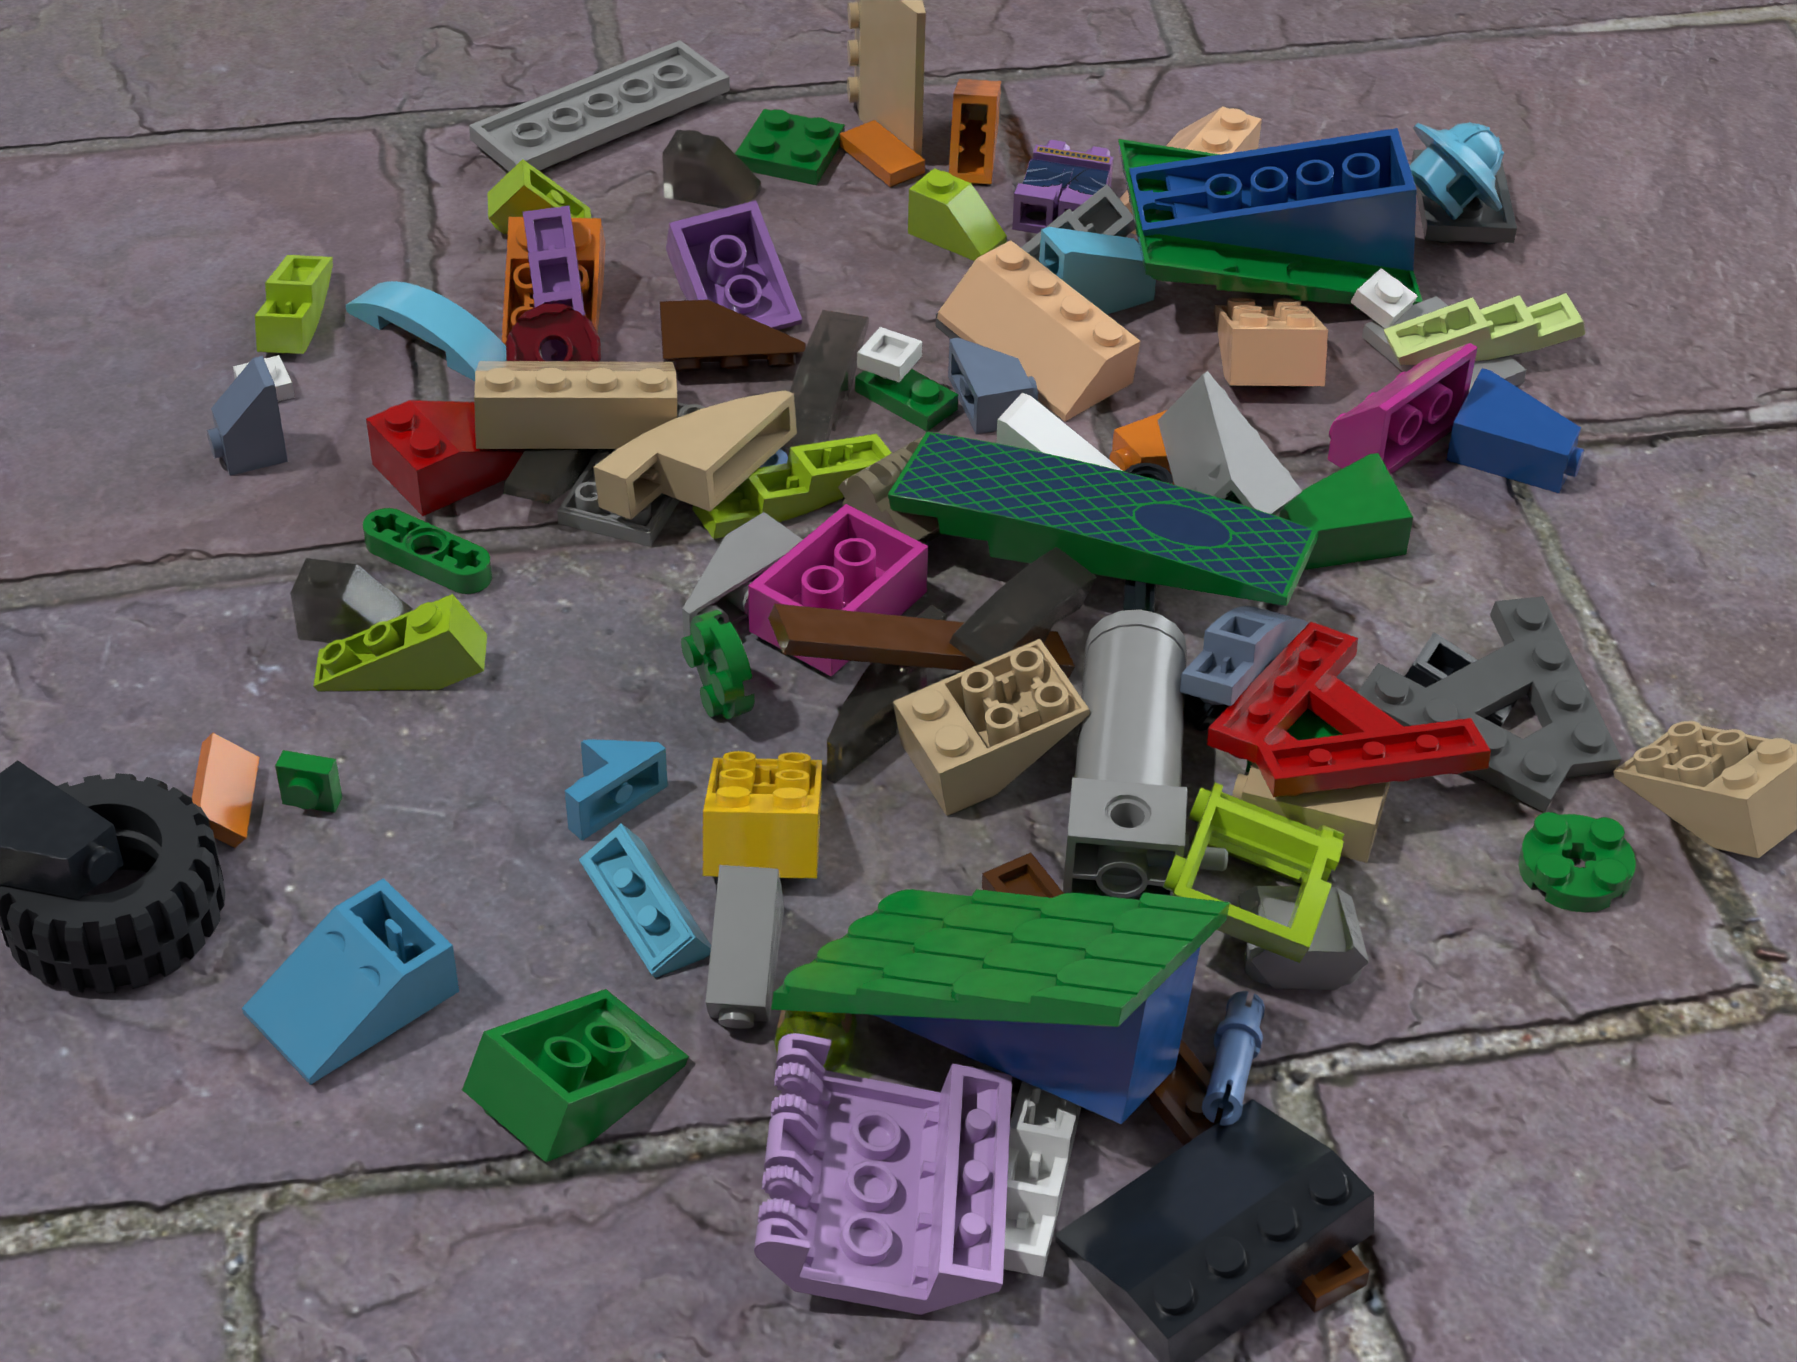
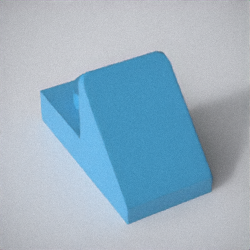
(614, 782)

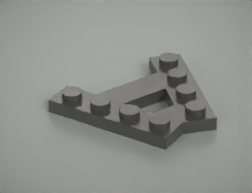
(1530, 664)

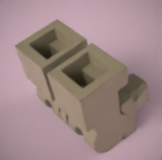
(869, 494)

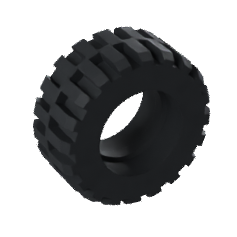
(136, 929)

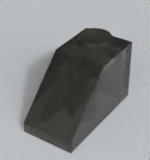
(706, 172)
(340, 601)

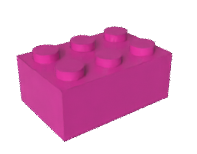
(846, 566)

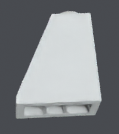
(1035, 428)

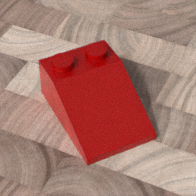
(433, 454)

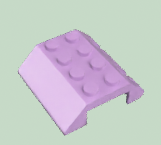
(884, 1184)

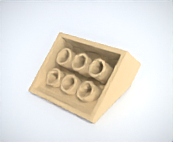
(889, 65)
(570, 403)

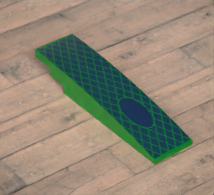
(1101, 519)

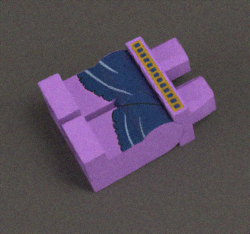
(1058, 182)

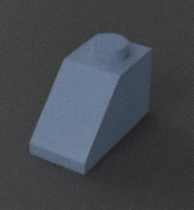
(986, 382)
(248, 422)

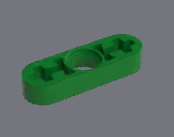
(456, 565)

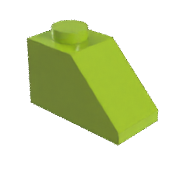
(528, 190)
(952, 216)

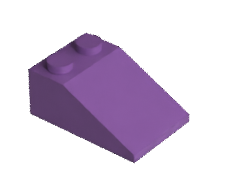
(732, 263)

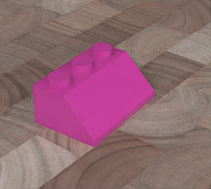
(1405, 413)

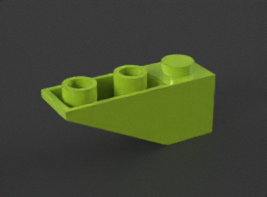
(411, 652)

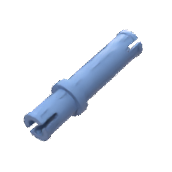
(1237, 1044)

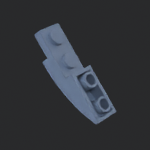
(1236, 652)

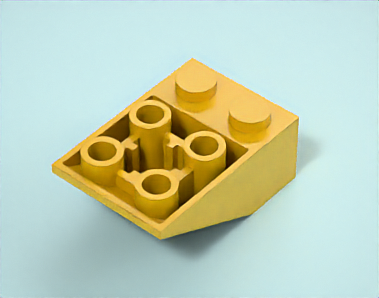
(763, 814)

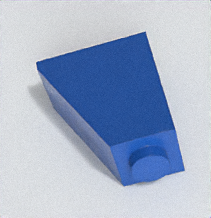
(1514, 435)

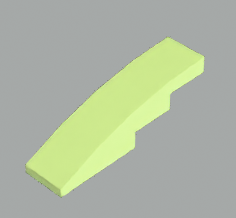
(1495, 330)

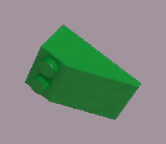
(569, 1072)

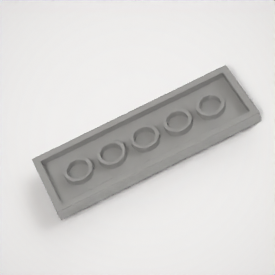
(600, 108)

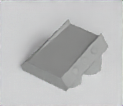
(1335, 951)

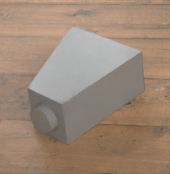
(744, 945)

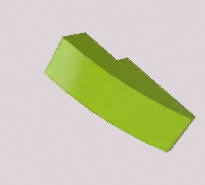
(293, 304)

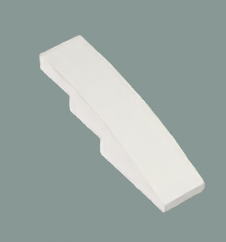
(1037, 1170)

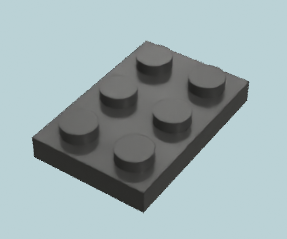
(1476, 221)

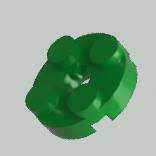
(720, 664)
(1596, 841)

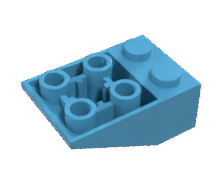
(354, 982)

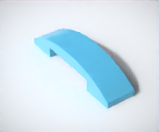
(431, 319)

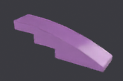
(553, 266)

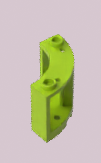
(1268, 843)

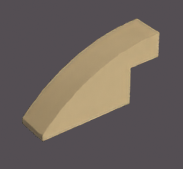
(697, 454)

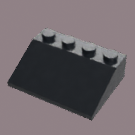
(1219, 1232)

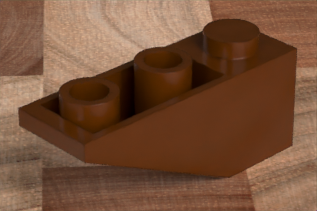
(710, 332)

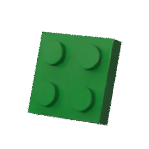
(790, 146)

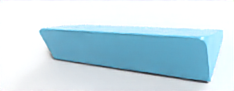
(644, 903)

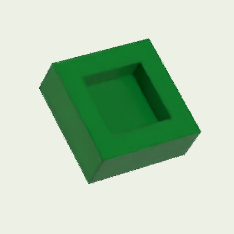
(308, 781)

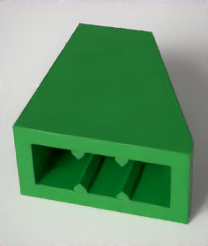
(1355, 515)

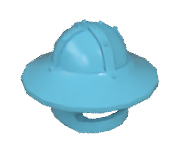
(1458, 166)

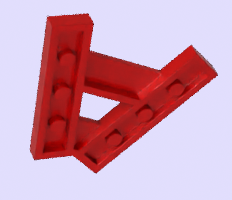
(1372, 742)

